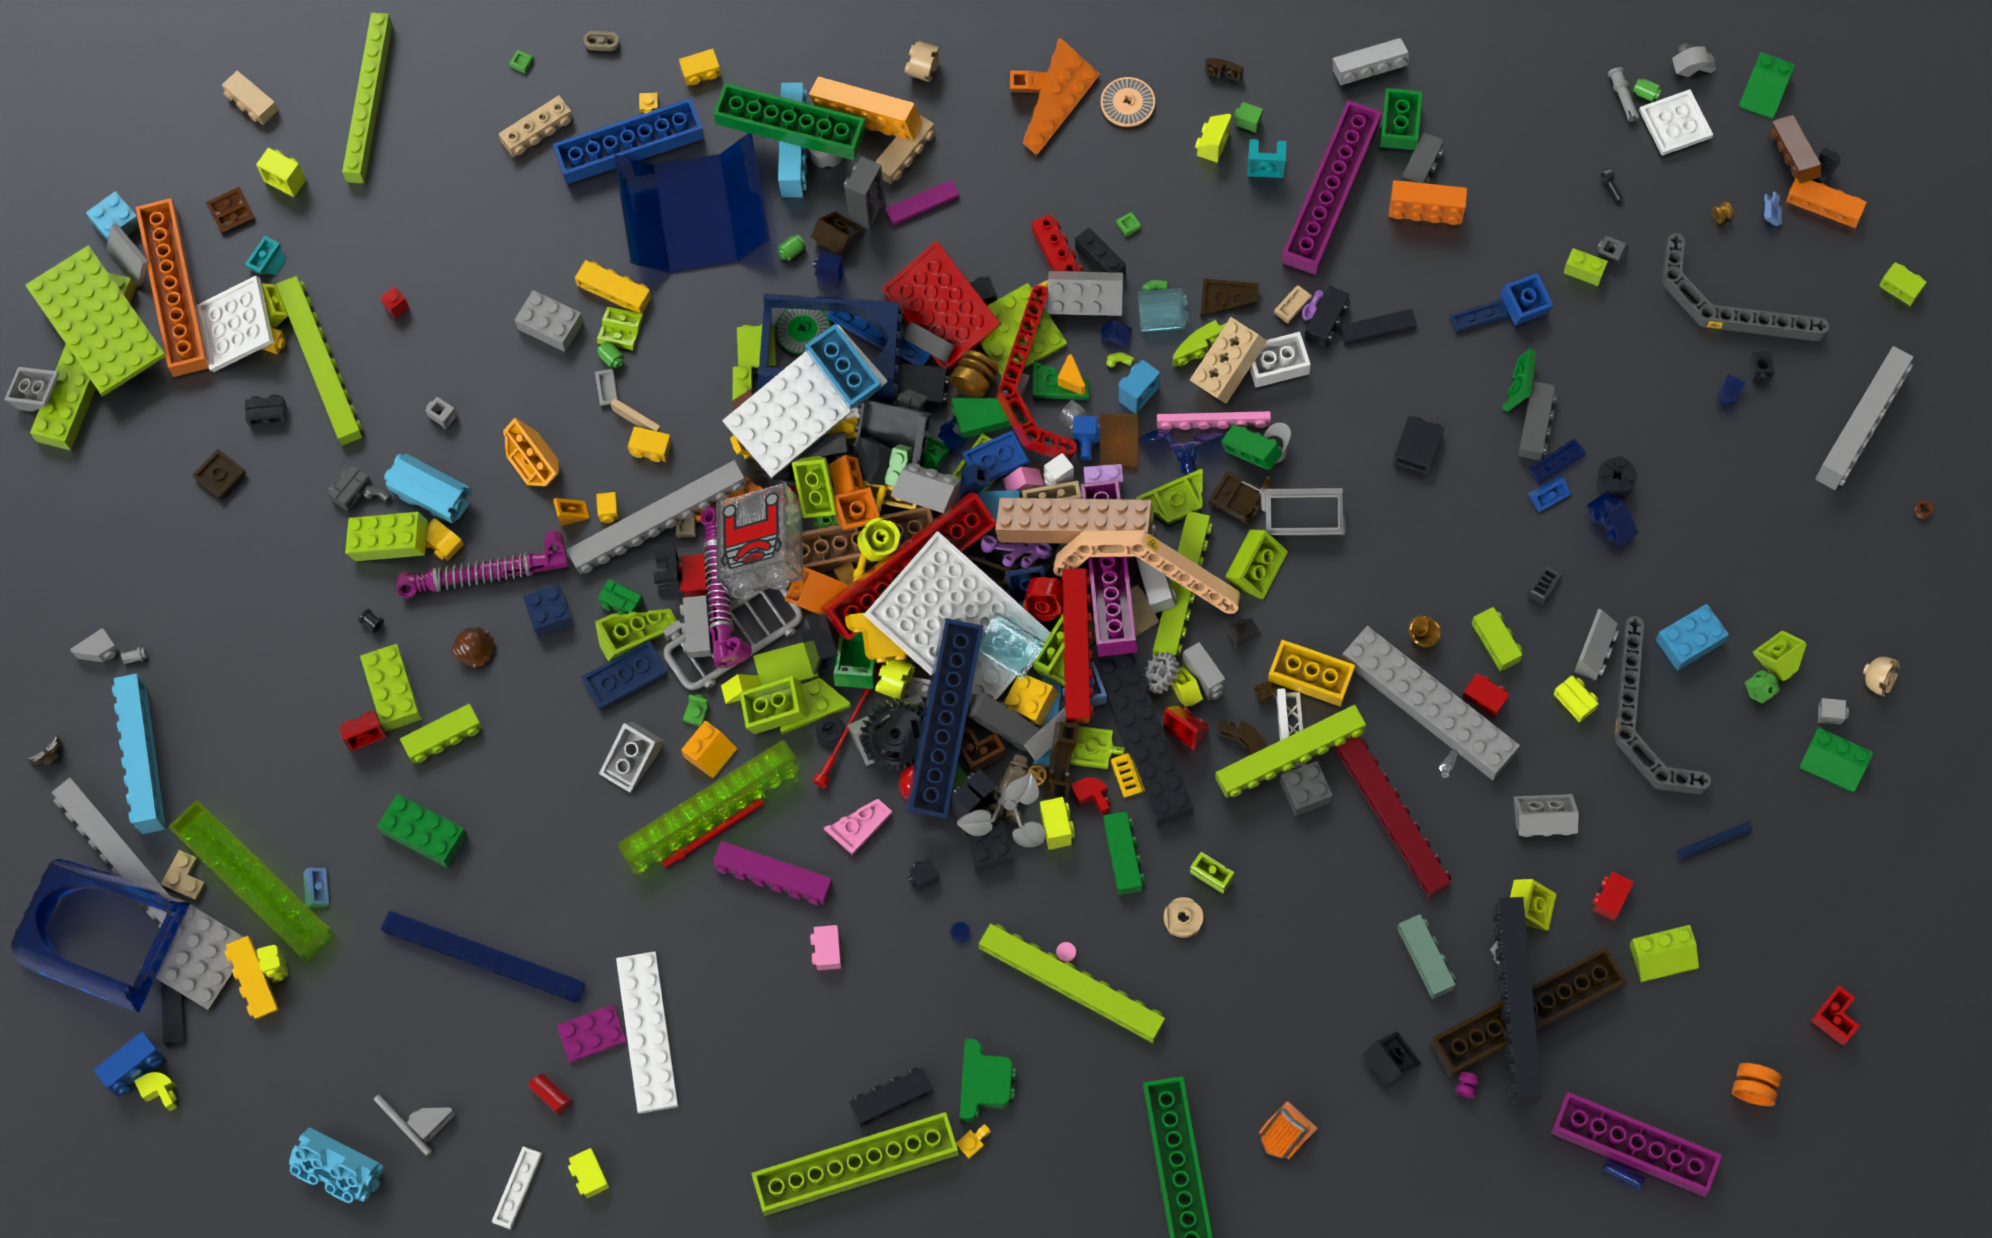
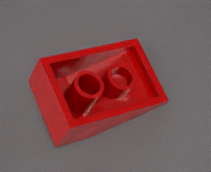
(1184, 726)

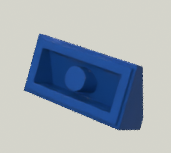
(1549, 493)

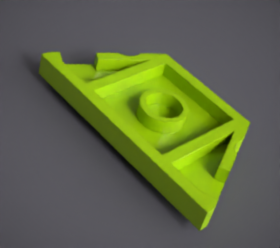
(1177, 498)
(820, 702)

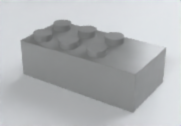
(1085, 293)

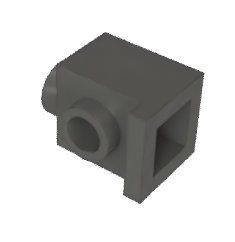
(1620, 249)

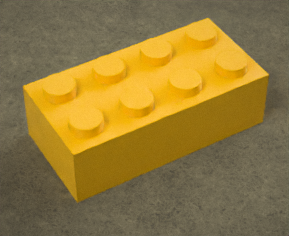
(1311, 673)

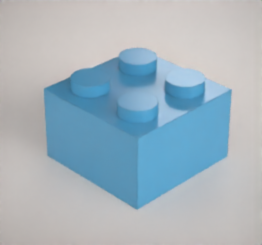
(1138, 386)

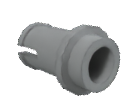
(135, 655)

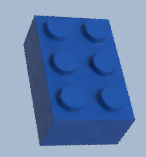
(129, 1064)

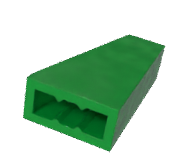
(981, 416)

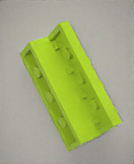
(1054, 653)

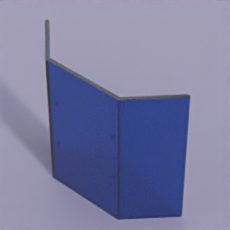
(693, 209)

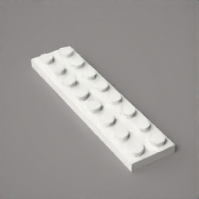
(647, 1032)

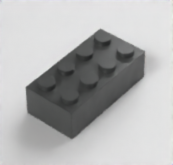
(864, 192)

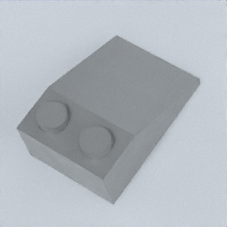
(31, 388)
(631, 756)

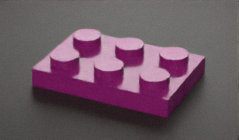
(591, 1033)

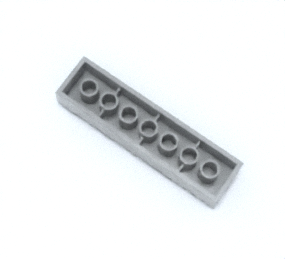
(1865, 419)

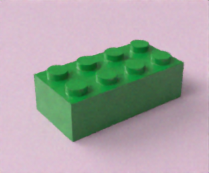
(422, 830)

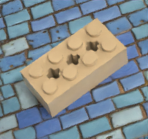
(1228, 360)

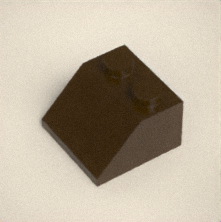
(836, 233)

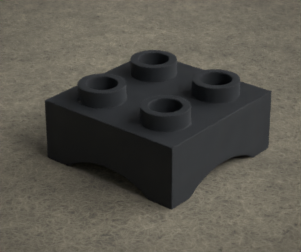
(873, 460)

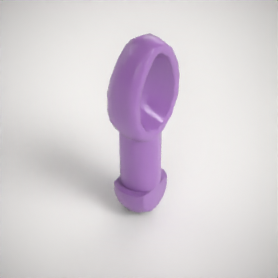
(1309, 309)

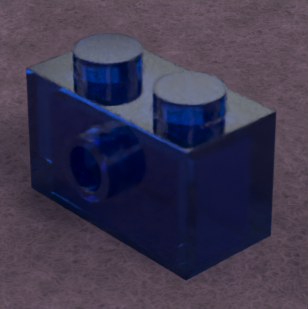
(829, 269)

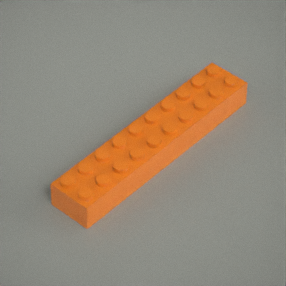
(172, 287)

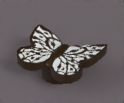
(47, 755)

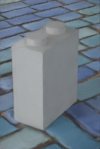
(1204, 670)

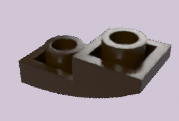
(1218, 67)

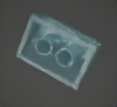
(1010, 645)

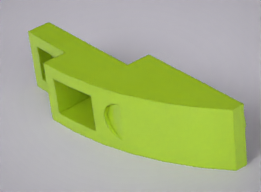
(1197, 344)

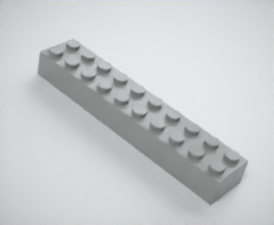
(1430, 703)

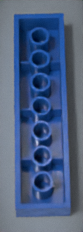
(630, 138)

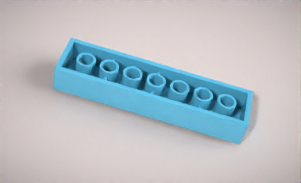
(139, 754)

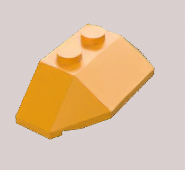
(530, 454)

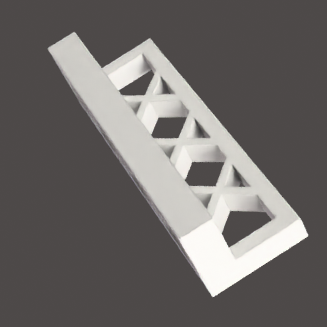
(1283, 716)

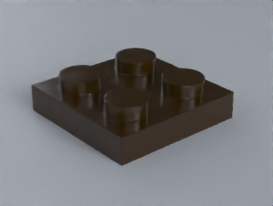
(219, 474)

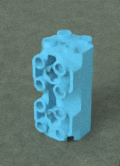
(427, 488)
(342, 1169)

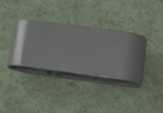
(928, 342)

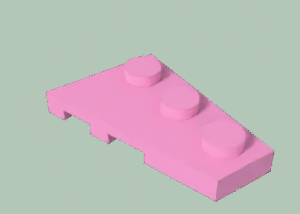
(858, 827)

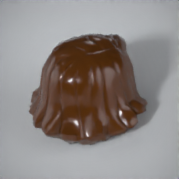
(473, 647)

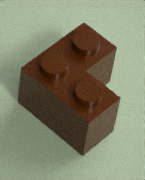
(980, 754)

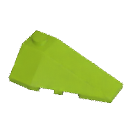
(624, 632)

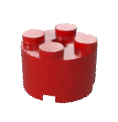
(1044, 598)

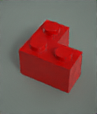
(1832, 1018)

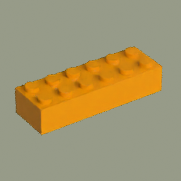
(880, 111)

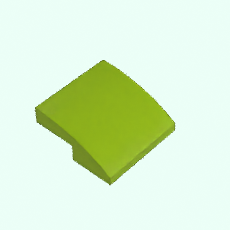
(620, 328)

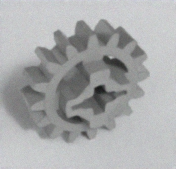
(1160, 672)

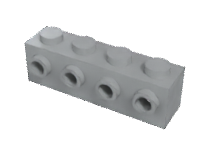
(1370, 61)

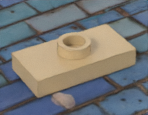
(1292, 304)

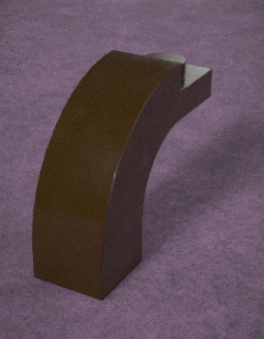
(1245, 734)

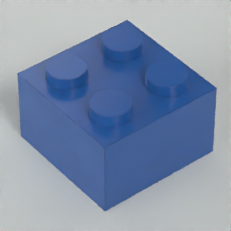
(1526, 299)

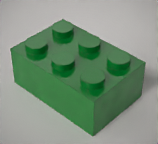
(1401, 119)

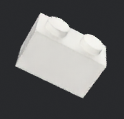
(1058, 471)

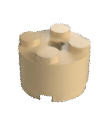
(923, 60)

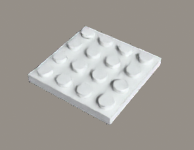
(234, 323)

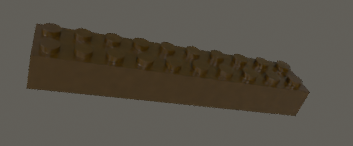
(1552, 1000)

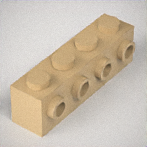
(536, 126)

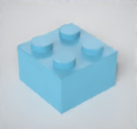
(110, 212)

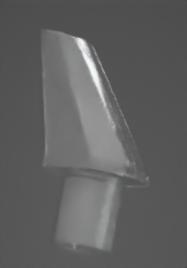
(1448, 763)

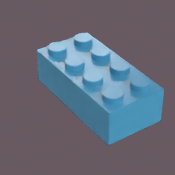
(843, 366)

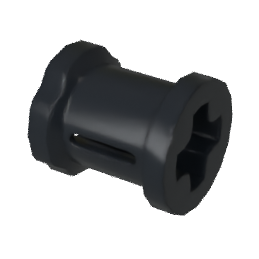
(371, 620)

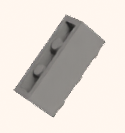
(696, 626)

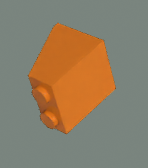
(814, 590)

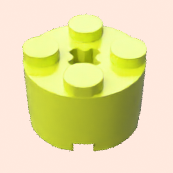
(874, 530)
(895, 678)

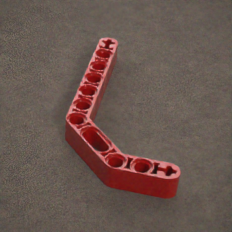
(1010, 385)

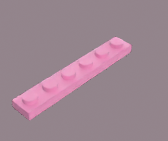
(1208, 420)

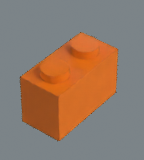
(846, 475)

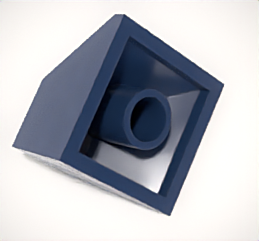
(1019, 580)

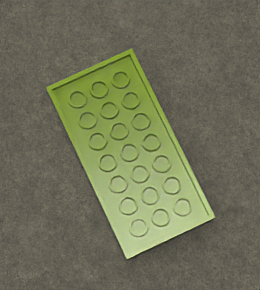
(95, 320)

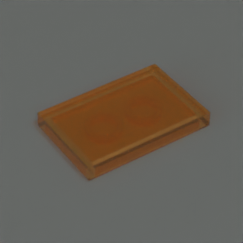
(1119, 440)

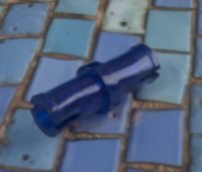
(1624, 1174)

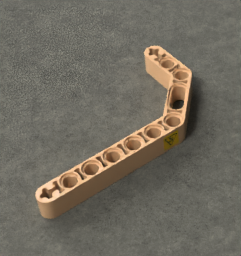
(1154, 553)

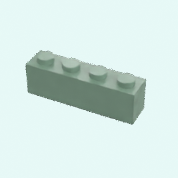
(1426, 956)

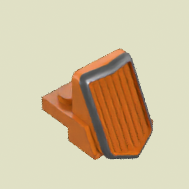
(1286, 1132)

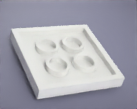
(1676, 122)

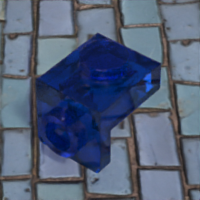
(1116, 333)
(1731, 389)
(951, 438)

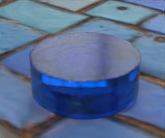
(960, 932)

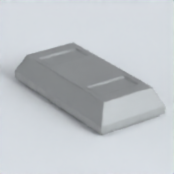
(606, 386)

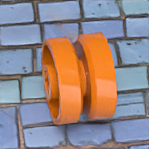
(1756, 1084)

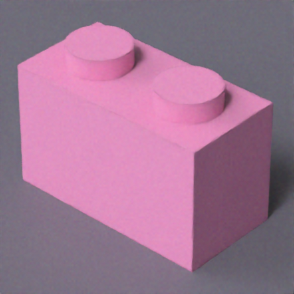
(826, 947)

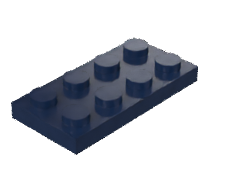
(624, 675)

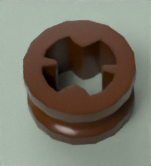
(1921, 515)

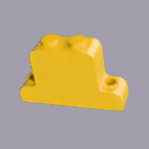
(876, 643)

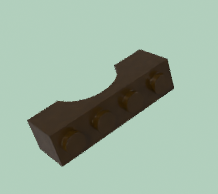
(1063, 744)

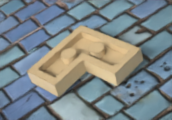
(179, 878)

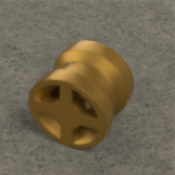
(1722, 212)
(1040, 770)

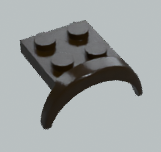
(1239, 497)

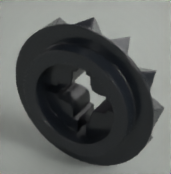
(826, 724)

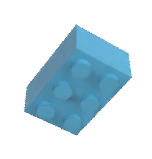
(1692, 637)

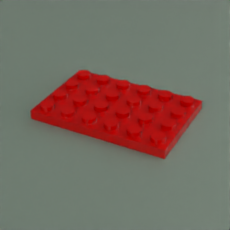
(942, 302)

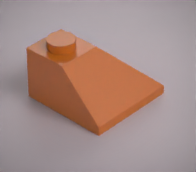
(855, 508)

